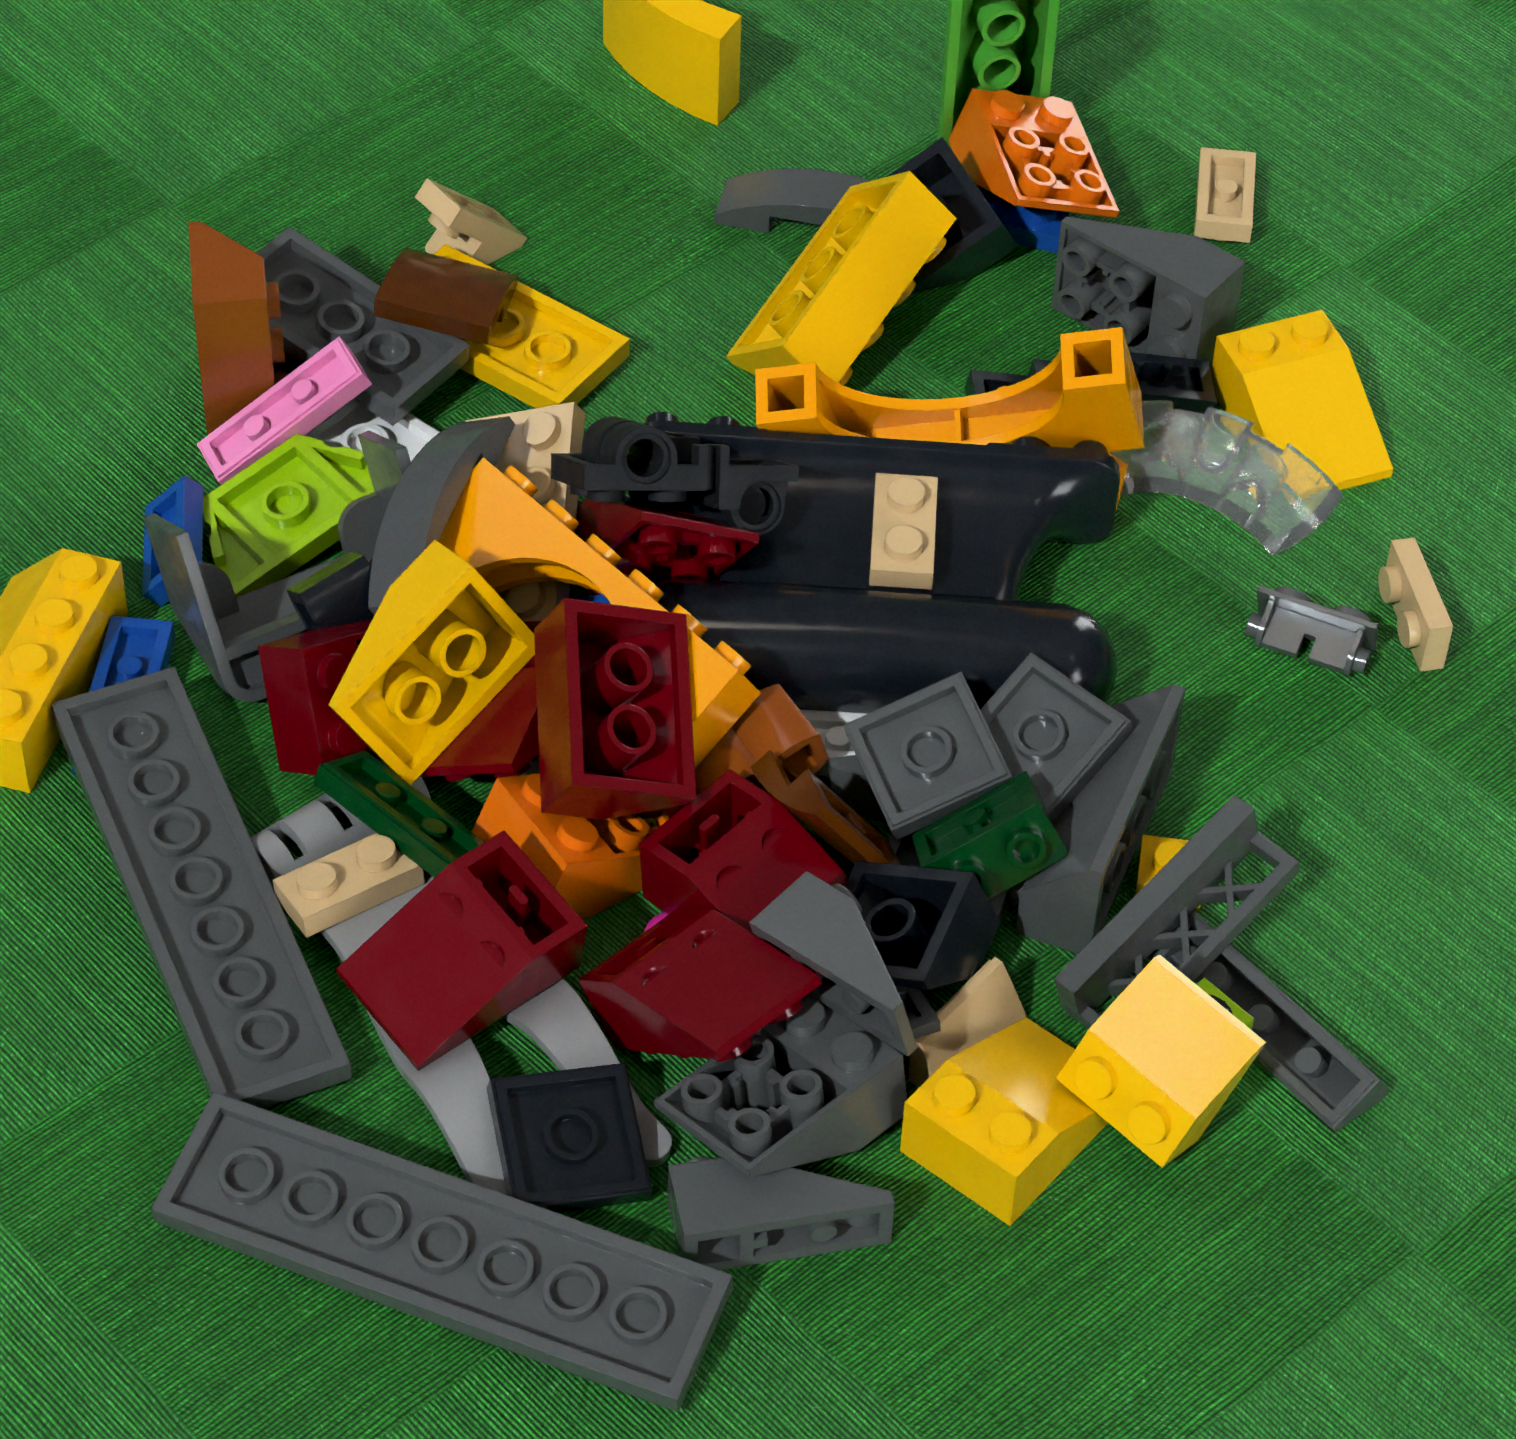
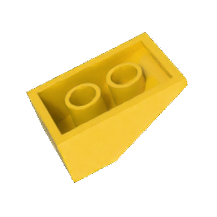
(1302, 391)
(430, 661)
(1000, 1119)

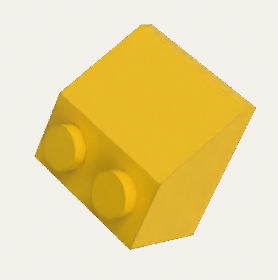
(1161, 1061)

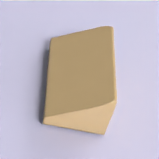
(971, 1015)

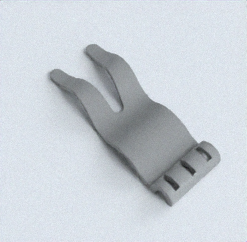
(456, 1081)

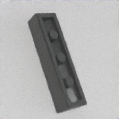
(1296, 1046)

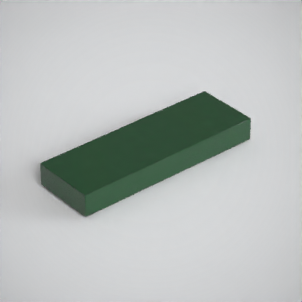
(396, 810)

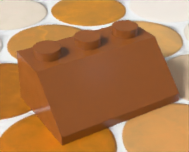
(232, 323)

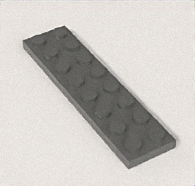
(200, 892)
(445, 1250)

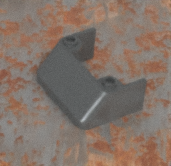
(232, 627)

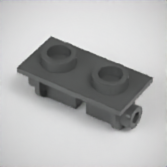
(1336, 632)

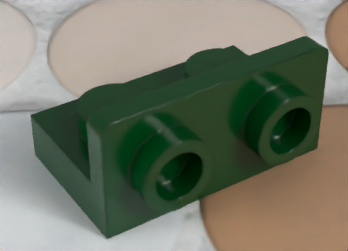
(995, 836)

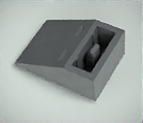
(1157, 285)
(794, 1095)

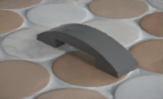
(790, 194)
(429, 494)

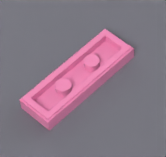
(287, 408)

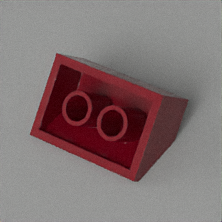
(613, 710)

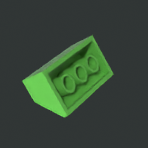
(995, 49)

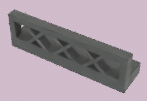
(1166, 902)

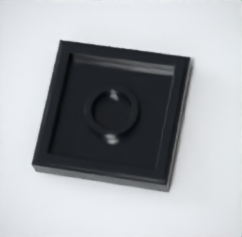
(570, 1138)

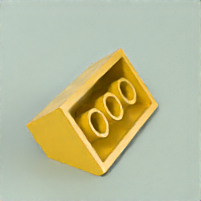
(847, 279)
(49, 651)

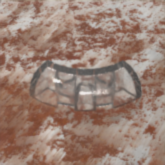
(1232, 470)

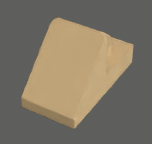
(467, 224)

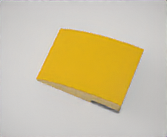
(678, 52)

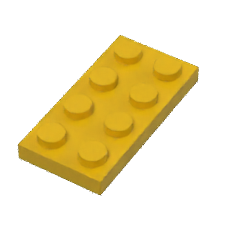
(543, 348)

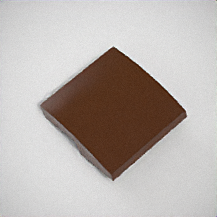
(444, 295)
(823, 812)

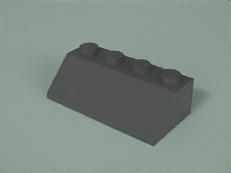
(1103, 829)

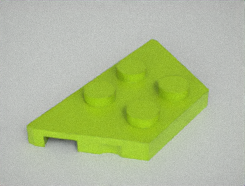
(282, 510)

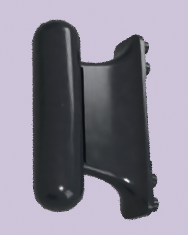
(804, 595)

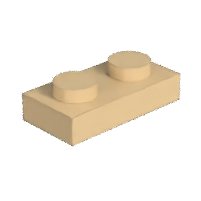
(1225, 195)
(903, 531)
(1419, 609)
(346, 883)

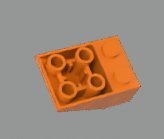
(1031, 153)
(583, 858)

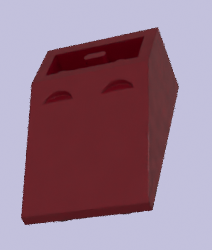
(663, 540)
(299, 684)
(500, 736)
(730, 853)
(465, 951)
(695, 987)

